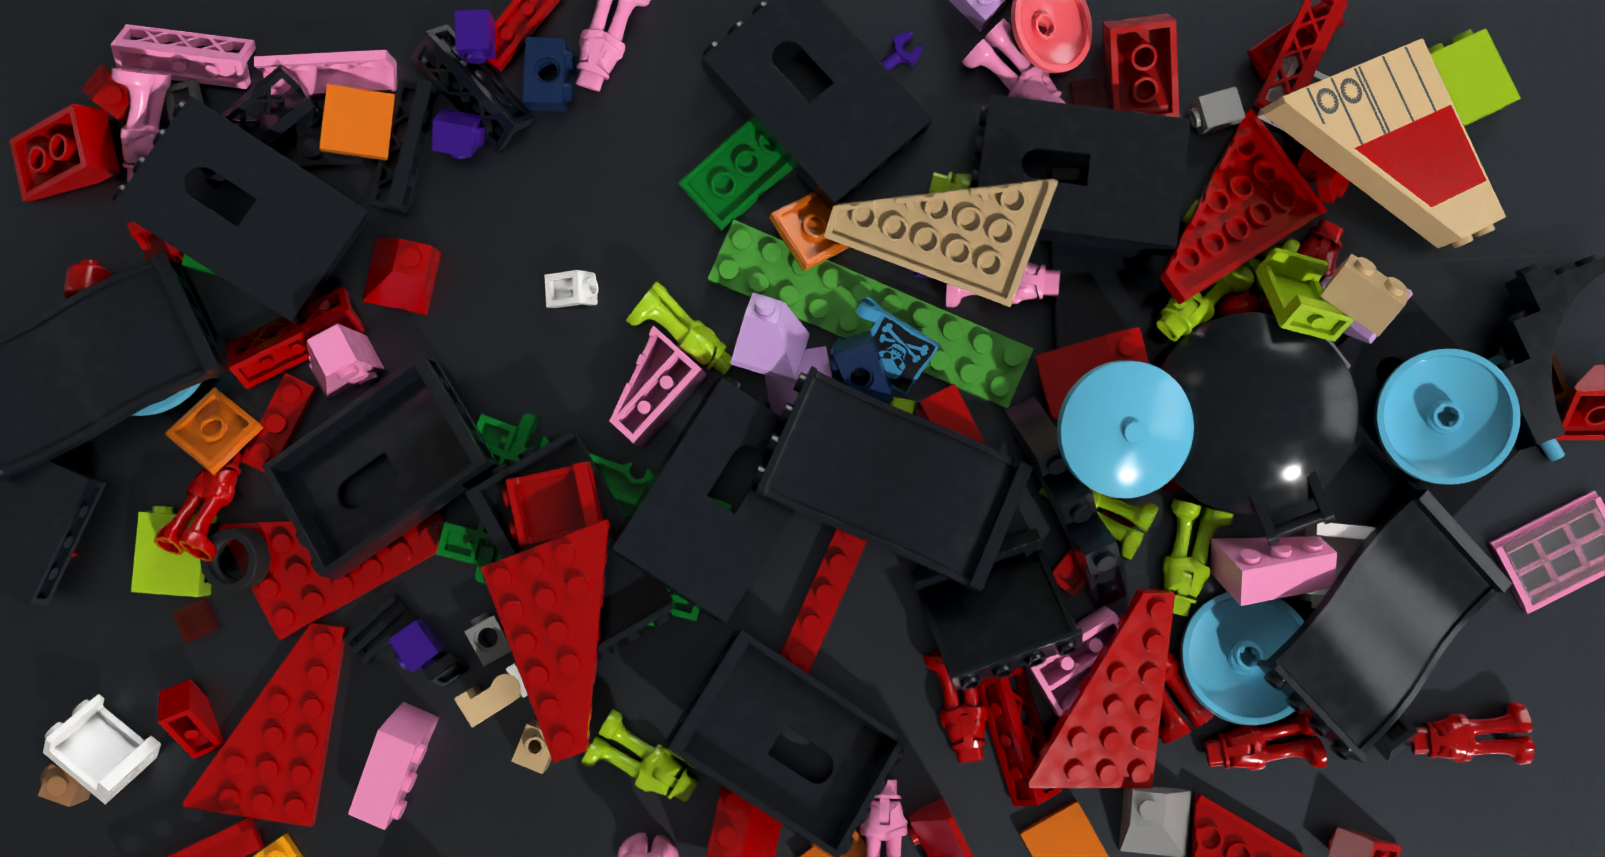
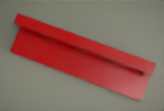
(1312, 54)
(289, 347)
(1012, 737)
(232, 841)

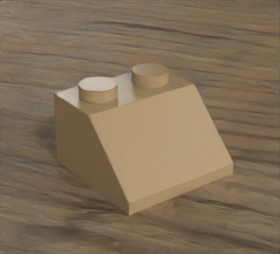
(1365, 294)

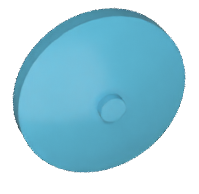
(1447, 416)
(1125, 428)
(1222, 654)

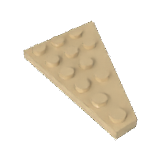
(959, 237)

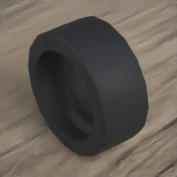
(258, 557)

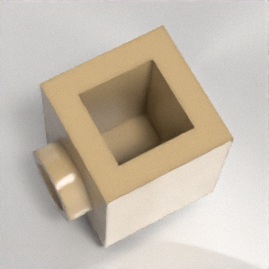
(532, 749)

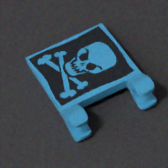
(901, 347)

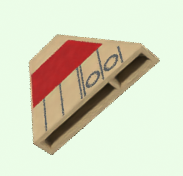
(1397, 141)

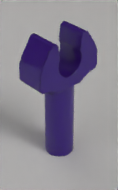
(899, 55)

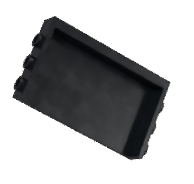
(629, 595)

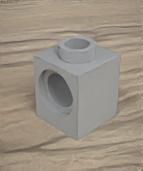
(1216, 111)
(484, 651)

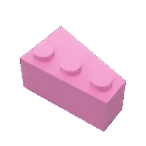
(342, 360)
(656, 389)
(1261, 572)
(1062, 675)
(393, 765)

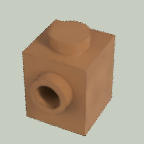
(61, 787)

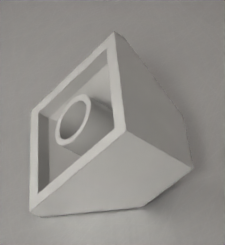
(1155, 821)

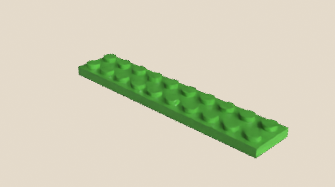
(830, 294)

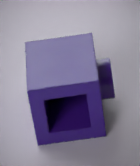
(475, 35)
(457, 133)
(416, 646)

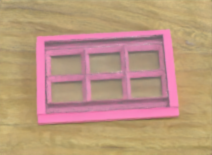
(1554, 552)

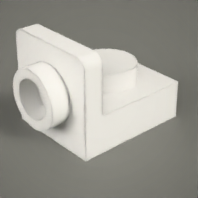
(571, 289)

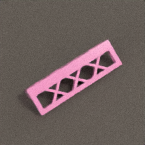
(182, 59)
(355, 69)

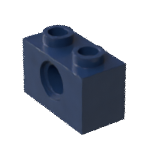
(541, 56)
(862, 352)

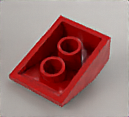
(1142, 64)
(64, 152)
(1066, 365)
(937, 831)

